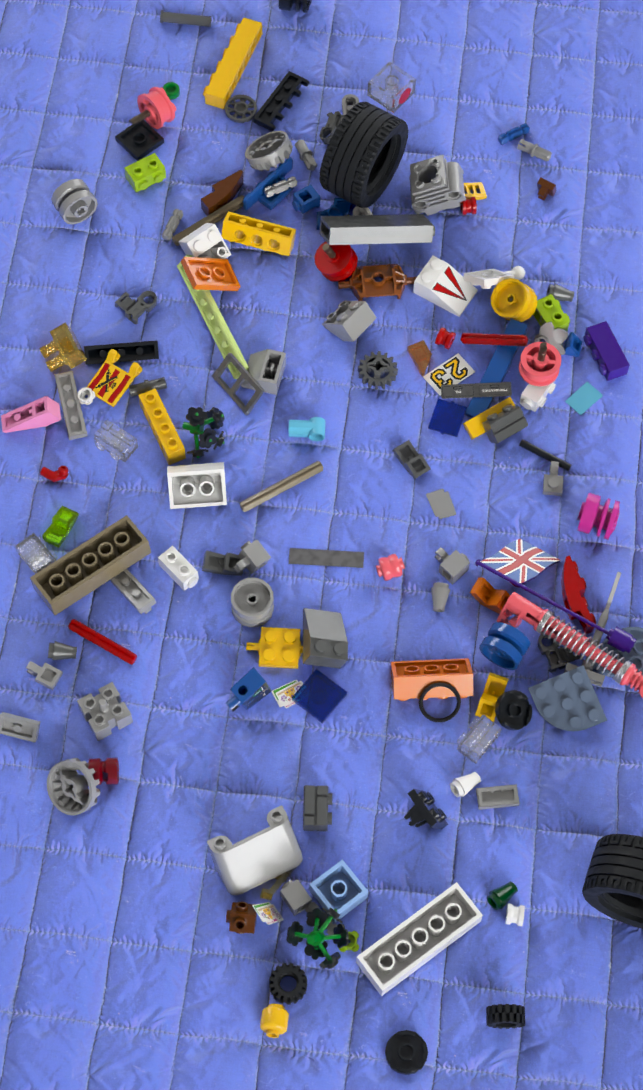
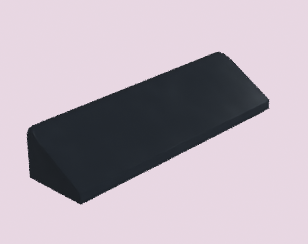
(128, 351)

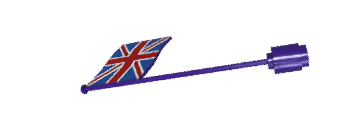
(523, 562)

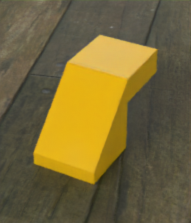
(493, 689)

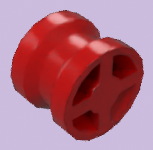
(468, 206)
(445, 338)

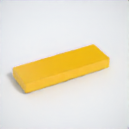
(474, 425)

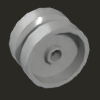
(74, 201)
(252, 602)

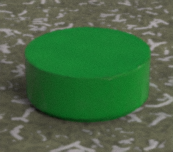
(172, 90)

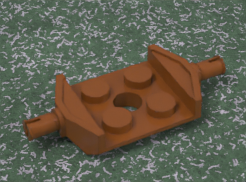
(364, 285)

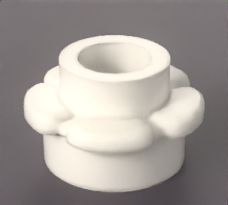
(83, 392)

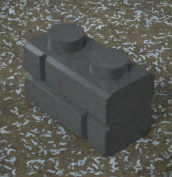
(505, 423)
(316, 808)

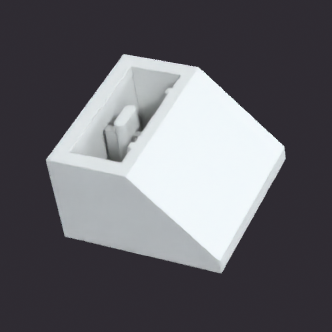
(205, 243)

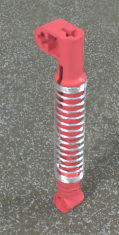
(545, 622)

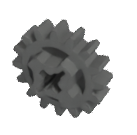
(377, 370)

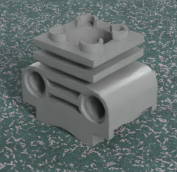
(436, 185)

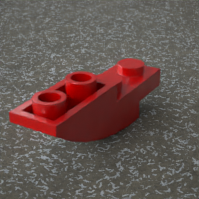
(572, 591)

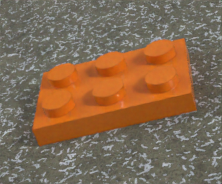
(210, 274)

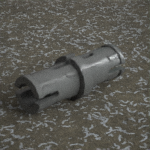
(145, 386)

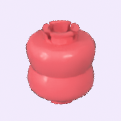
(390, 567)

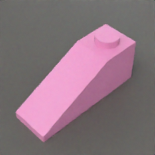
(32, 415)

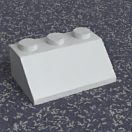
(196, 485)

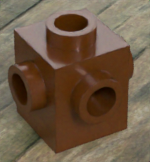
(241, 918)

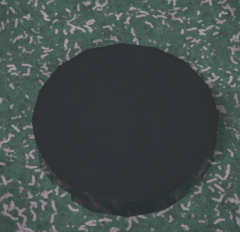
(513, 710)
(406, 1052)

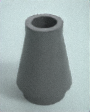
(560, 293)
(61, 651)

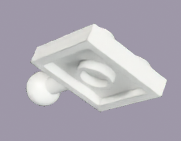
(491, 277)

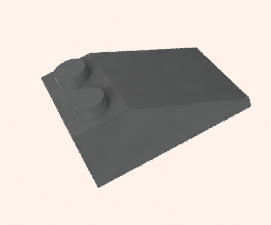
(324, 639)

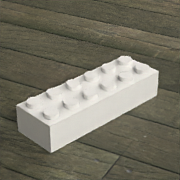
(419, 939)

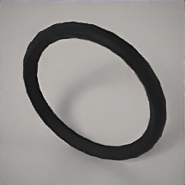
(439, 685)

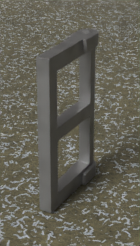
(244, 375)

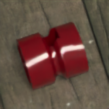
(106, 770)

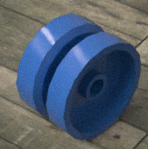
(504, 646)

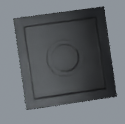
(139, 139)

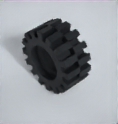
(279, 993)
(505, 1016)

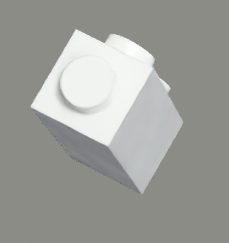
(535, 396)
(178, 568)

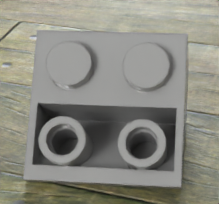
(350, 320)
(267, 369)

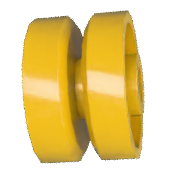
(513, 300)

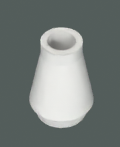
(464, 784)

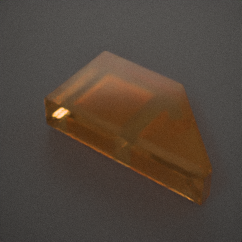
(420, 355)

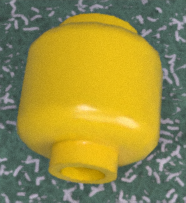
(274, 1020)

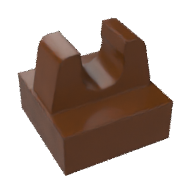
(545, 188)

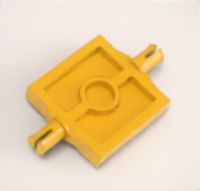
(278, 647)

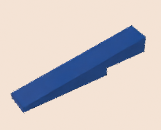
(497, 368)

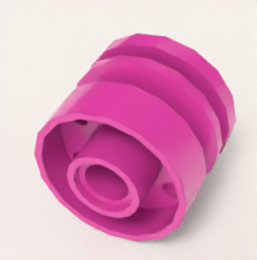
(598, 516)

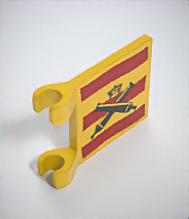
(112, 381)

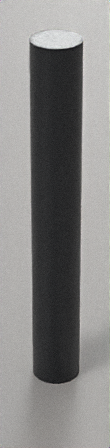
(542, 453)

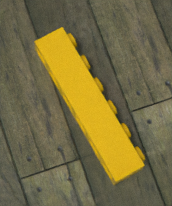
(233, 63)

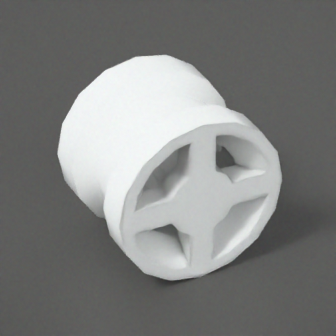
(514, 914)

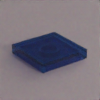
(319, 696)

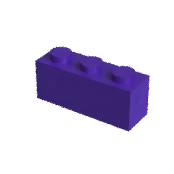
(606, 351)

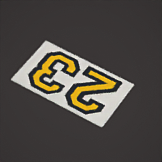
(448, 373)

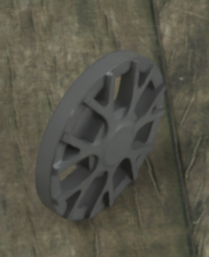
(240, 108)

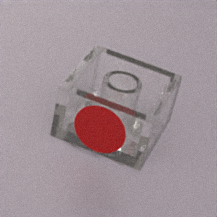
(391, 87)

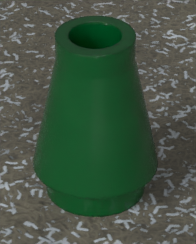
(499, 897)

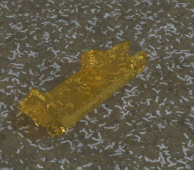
(268, 894)

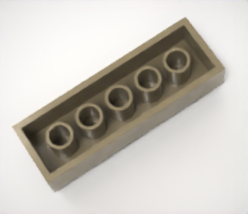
(90, 565)

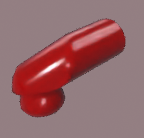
(55, 476)

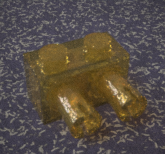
(68, 347)

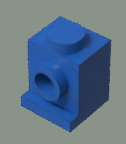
(306, 199)

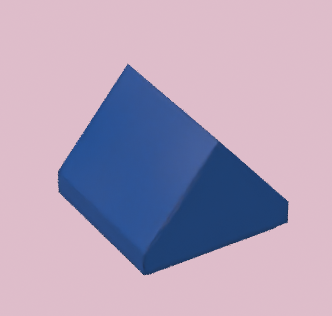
(572, 345)

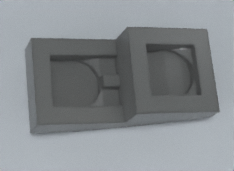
(411, 460)
(220, 563)

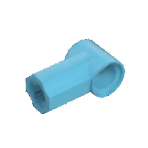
(312, 428)

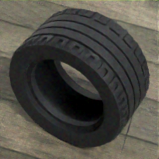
(363, 154)
(616, 878)

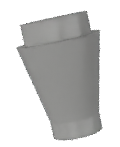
(440, 594)

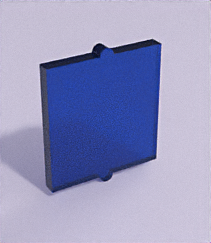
(447, 417)

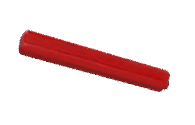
(494, 339)
(102, 641)

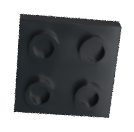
(425, 810)

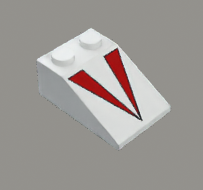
(444, 286)

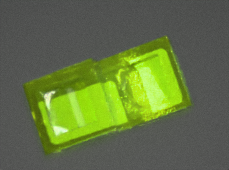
(61, 526)

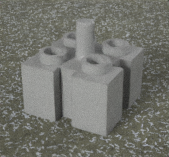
(105, 711)

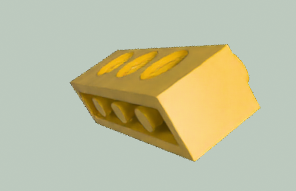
(258, 233)
(162, 426)

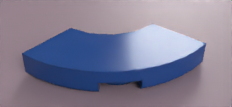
(339, 208)

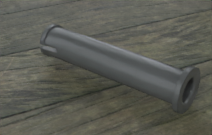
(185, 19)

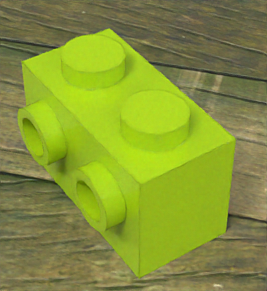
(145, 172)
(550, 311)

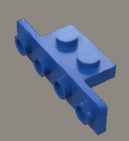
(272, 178)

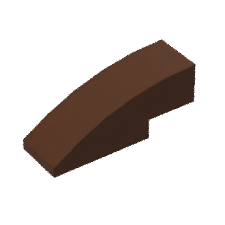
(222, 192)

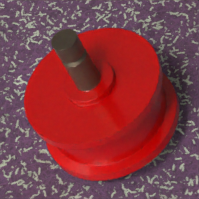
(336, 261)

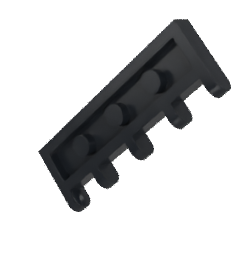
(279, 100)

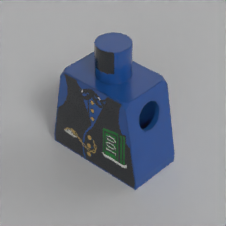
(252, 686)

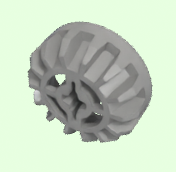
(269, 150)
(69, 789)

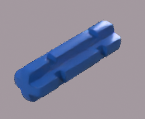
(513, 134)

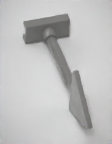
(596, 678)

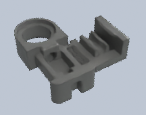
(331, 125)
(135, 308)
(558, 654)

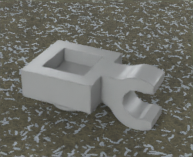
(553, 483)
(46, 675)

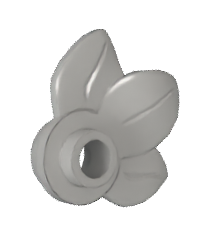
(552, 336)

